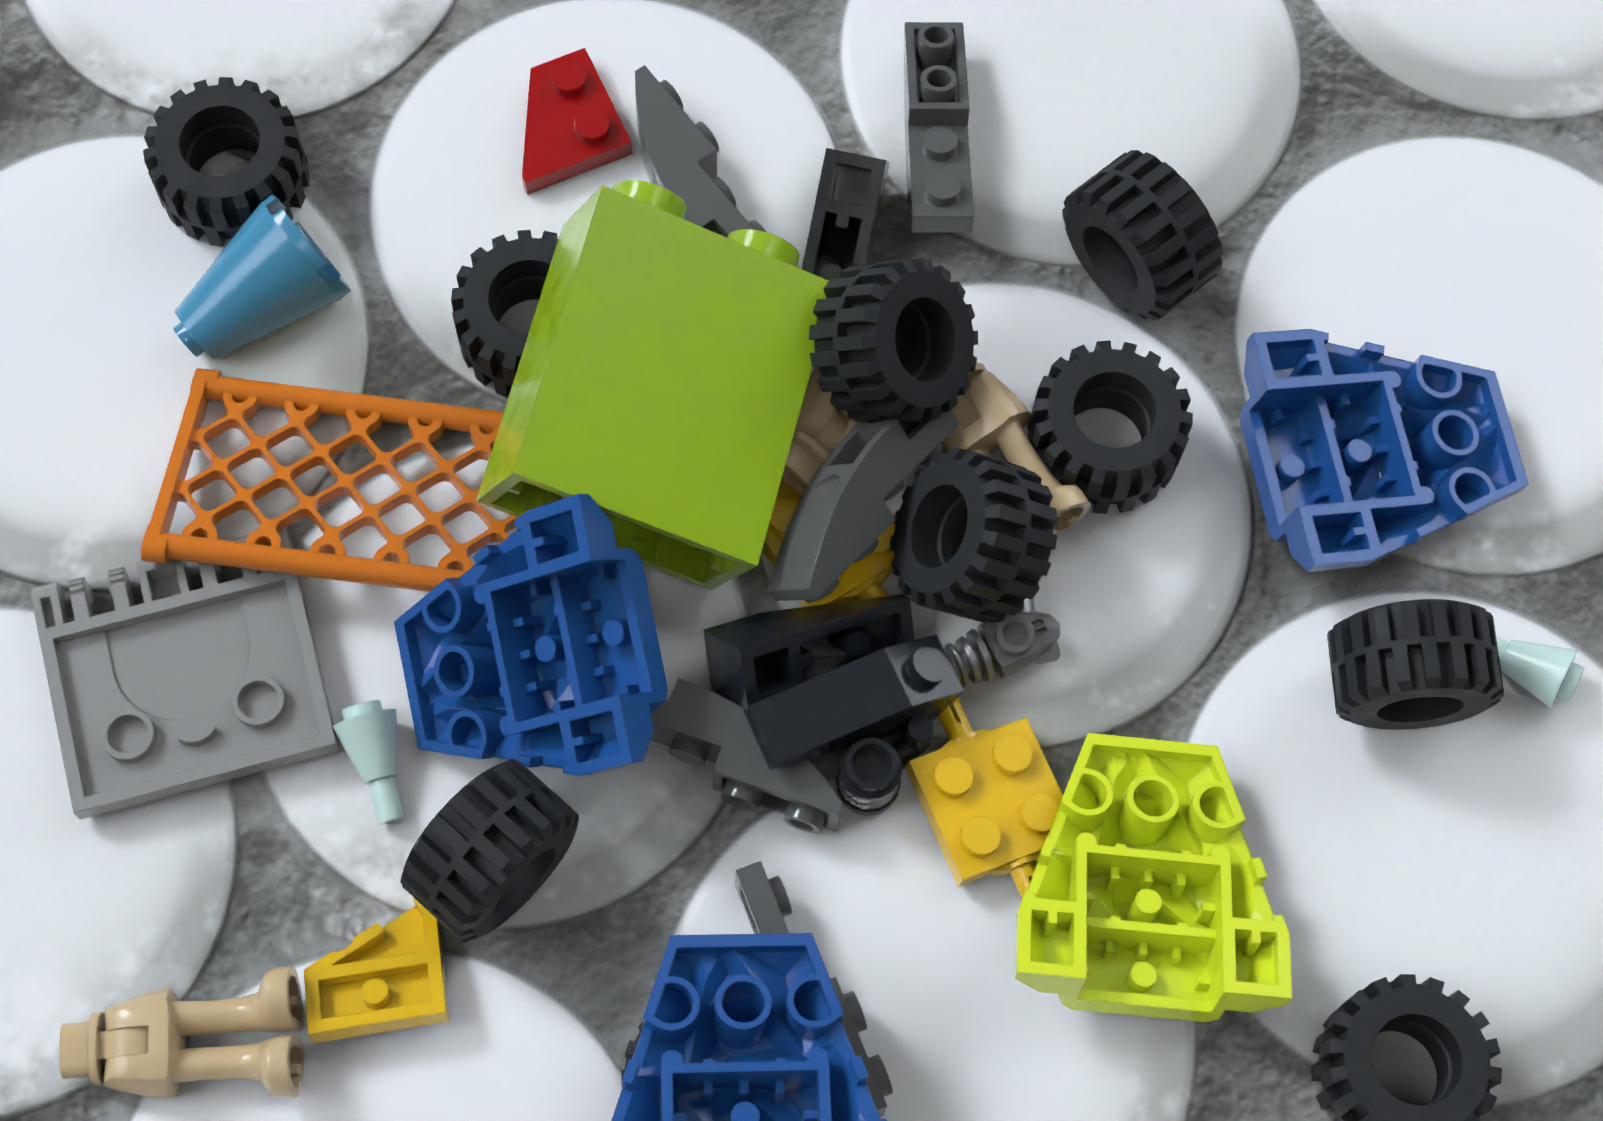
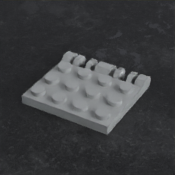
(182, 683)

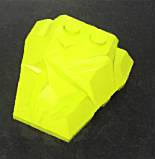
(1151, 891)

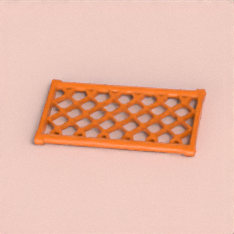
(303, 409)

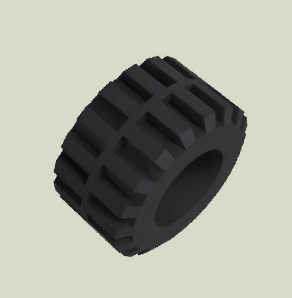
(218, 121)
(1142, 234)
(495, 283)
(894, 341)
(1120, 383)
(973, 536)
(1415, 664)
(489, 850)
(1434, 1021)

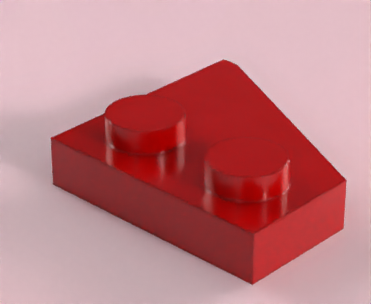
(569, 123)

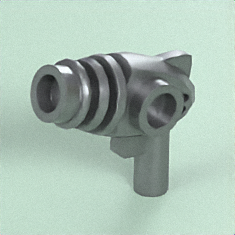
(1005, 646)

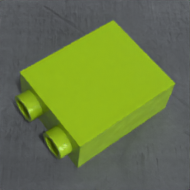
(660, 382)

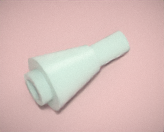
(1541, 669)
(371, 744)

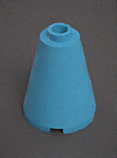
(258, 284)

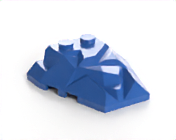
(1370, 446)
(539, 649)
(744, 1036)

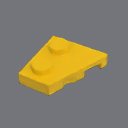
(379, 982)

